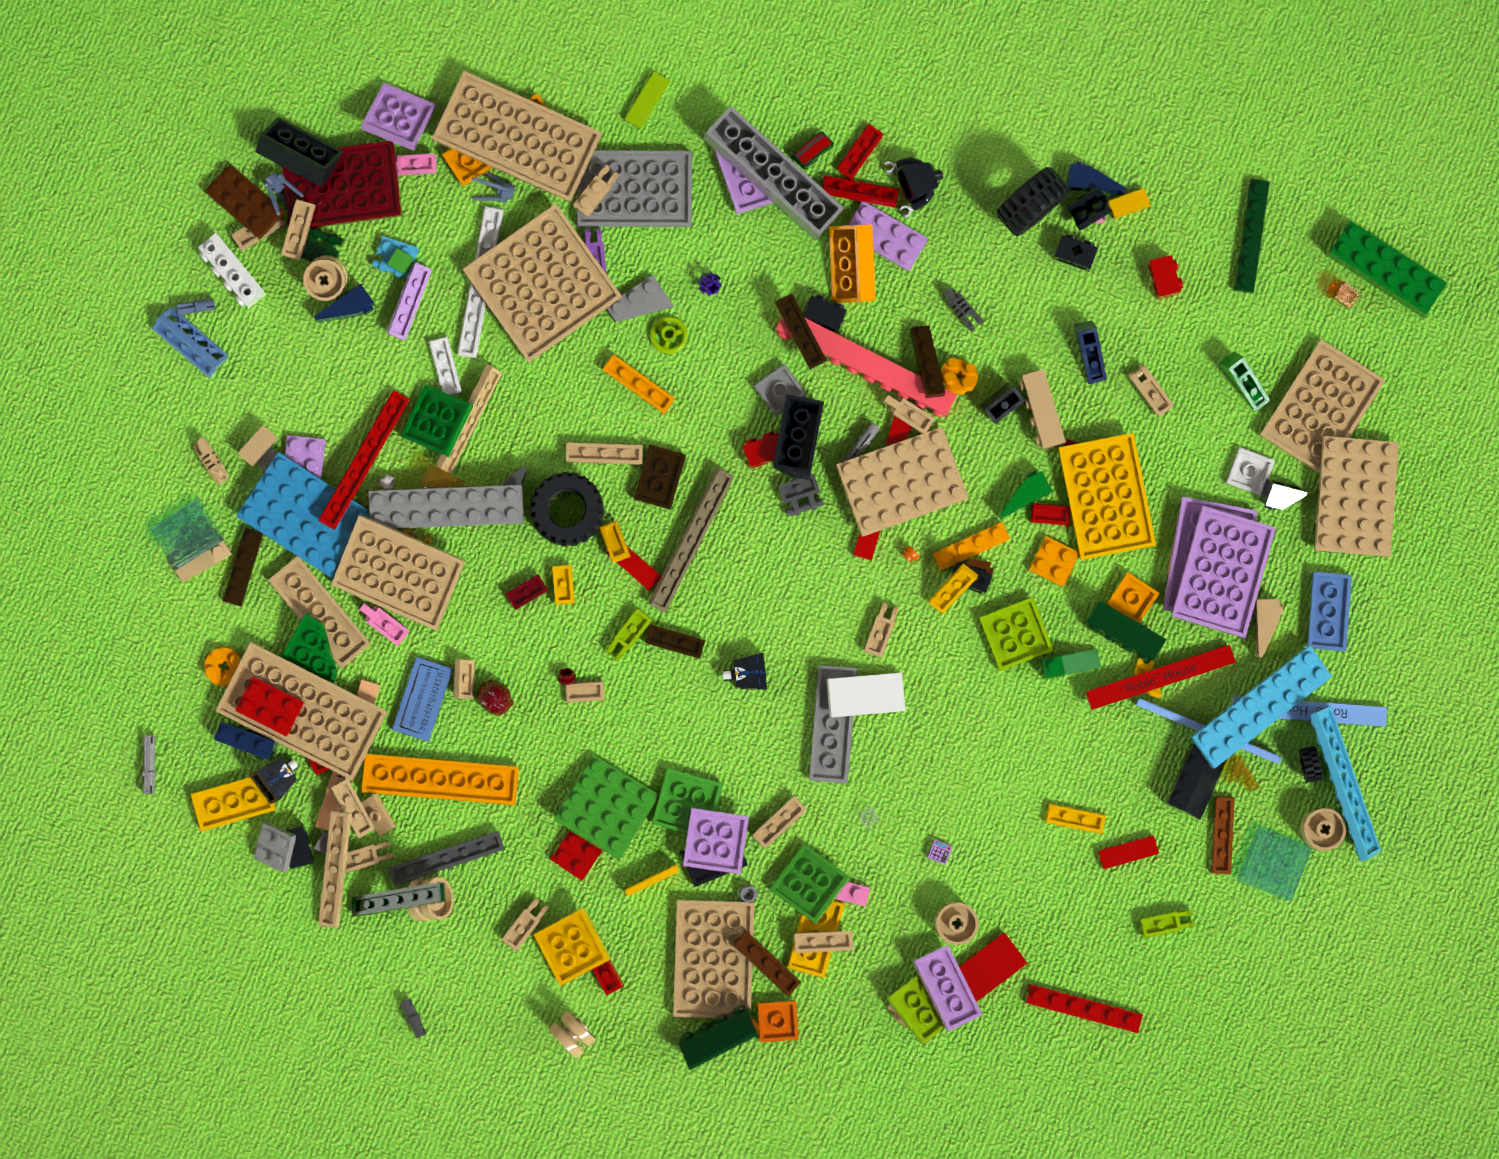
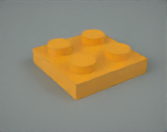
(1054, 561)
(1133, 597)

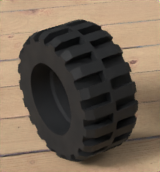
(1032, 201)
(567, 483)

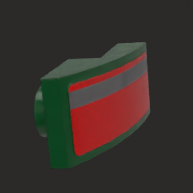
(812, 150)

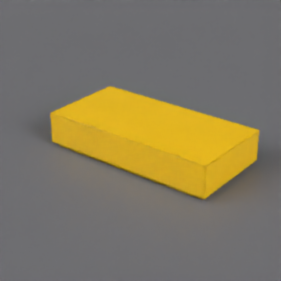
(1129, 203)
(614, 541)

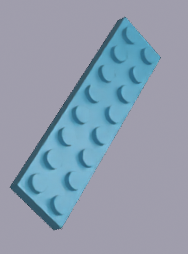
(1261, 707)
(1345, 783)

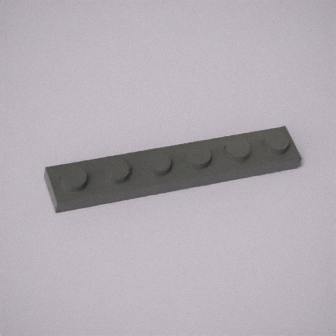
(446, 858)

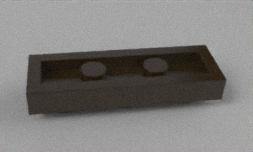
(675, 641)

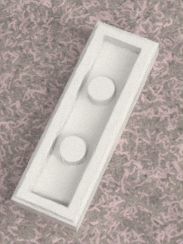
(445, 366)

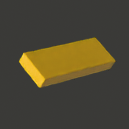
(953, 588)
(1075, 818)
(652, 880)

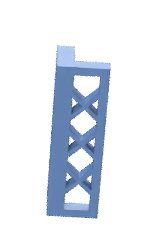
(187, 343)

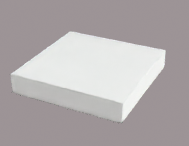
(1249, 471)

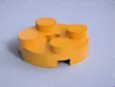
(965, 370)
(218, 657)

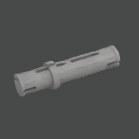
(869, 432)
(148, 765)

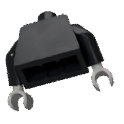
(916, 181)

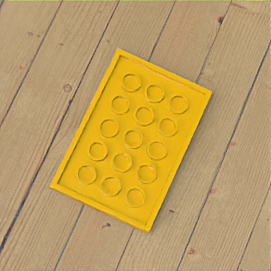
(1107, 496)

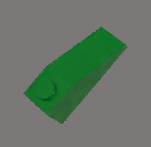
(1244, 380)
(1030, 491)
(1070, 664)

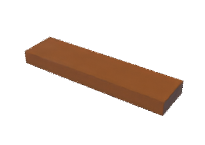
(1222, 835)

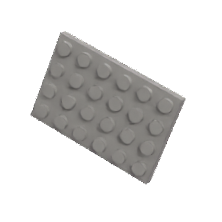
(649, 192)

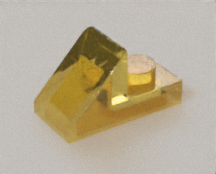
(1239, 769)

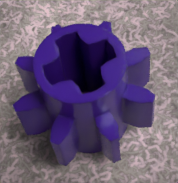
(709, 283)

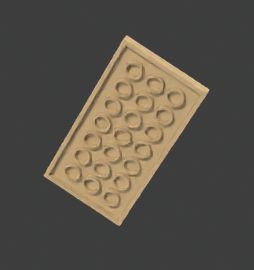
(517, 136)
(333, 723)

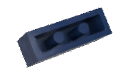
(245, 741)

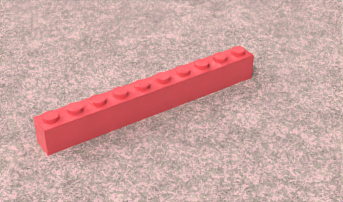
(874, 368)

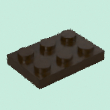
(660, 477)

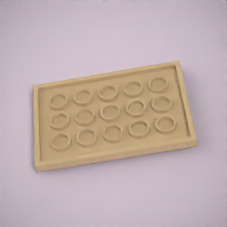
(1322, 401)
(901, 482)
(1356, 496)
(398, 572)
(708, 969)

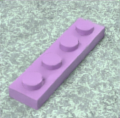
(409, 301)

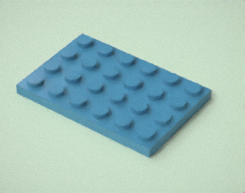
(288, 511)

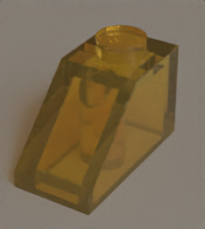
(438, 478)

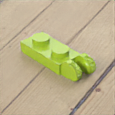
(630, 632)
(1164, 923)

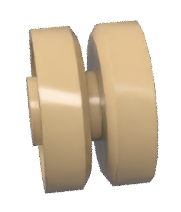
(317, 285)
(1334, 829)
(433, 911)
(967, 919)
(574, 1031)

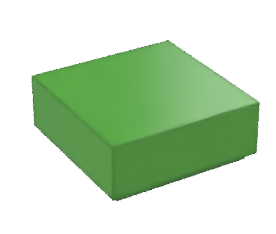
(400, 261)

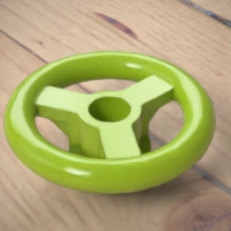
(658, 325)

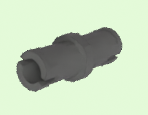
(413, 1018)

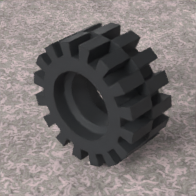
(1310, 764)

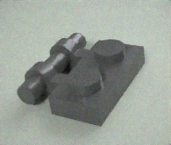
(797, 490)

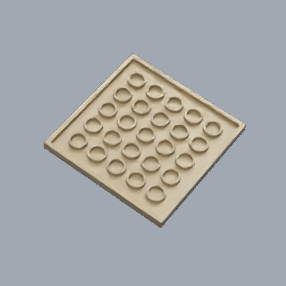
(542, 283)

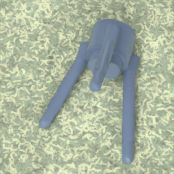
(276, 183)
(505, 189)

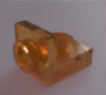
(1343, 293)

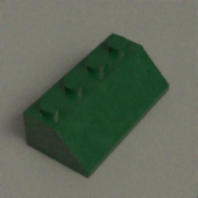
(1125, 631)
(718, 1036)

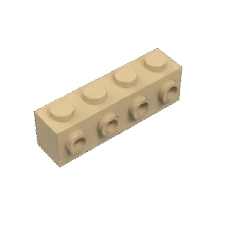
(1042, 409)

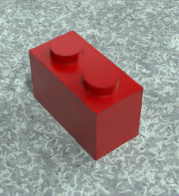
(1165, 277)
(761, 451)

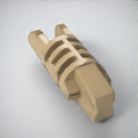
(210, 461)

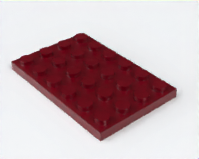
(358, 190)

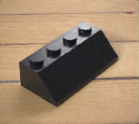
(298, 151)
(798, 436)
(1194, 784)

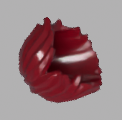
(495, 697)

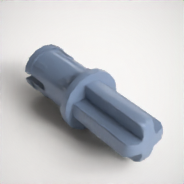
(195, 306)

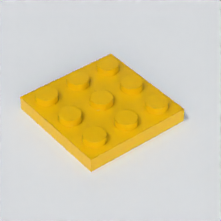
(572, 946)

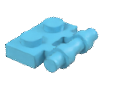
(386, 250)

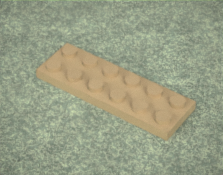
(307, 595)

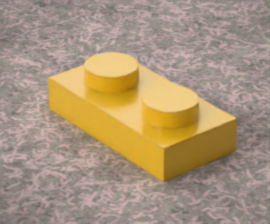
(563, 585)

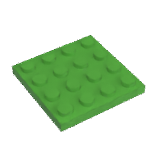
(606, 807)

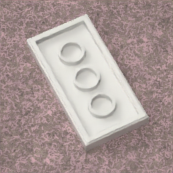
(865, 695)

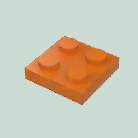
(778, 1021)

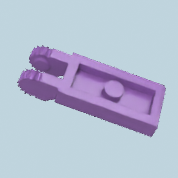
(597, 248)

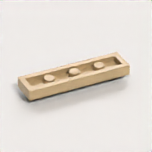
(604, 453)

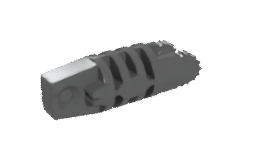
(962, 308)

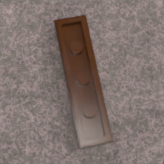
(766, 963)

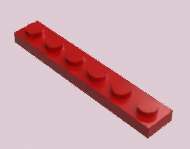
(1084, 1008)

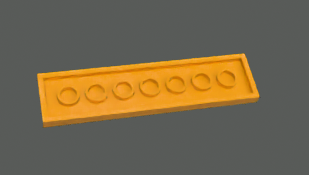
(440, 779)

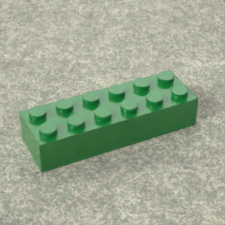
(1387, 269)

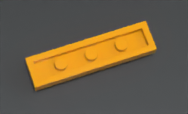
(638, 384)
(971, 546)

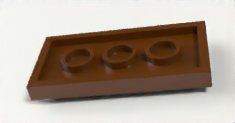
(244, 201)

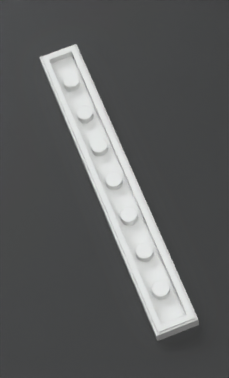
(475, 303)

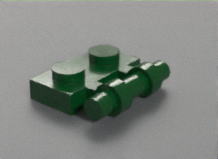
(313, 249)

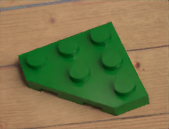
(312, 649)

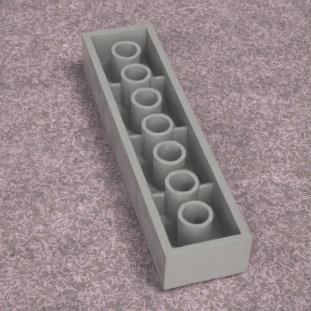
(773, 172)

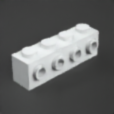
(230, 268)

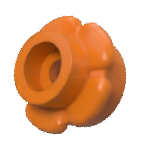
(910, 554)

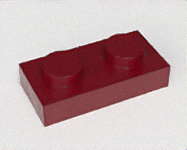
(527, 592)

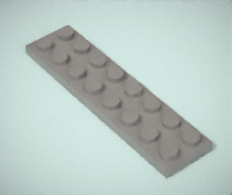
(447, 506)

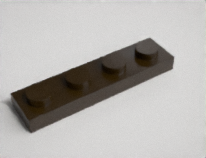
(800, 331)
(927, 361)
(243, 567)

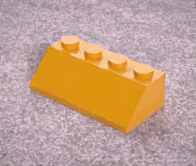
(852, 263)

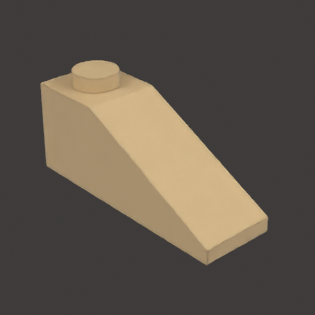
(204, 561)
(1267, 616)

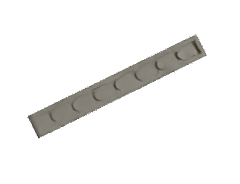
(691, 540)

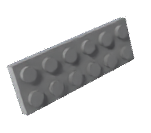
(830, 734)

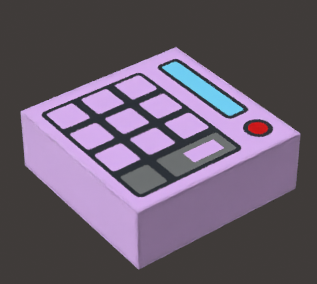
(940, 852)

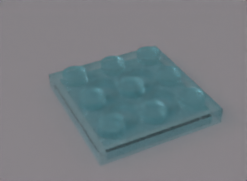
(187, 534)
(1274, 864)

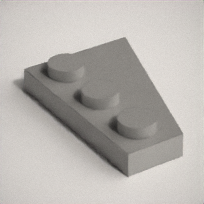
(640, 300)

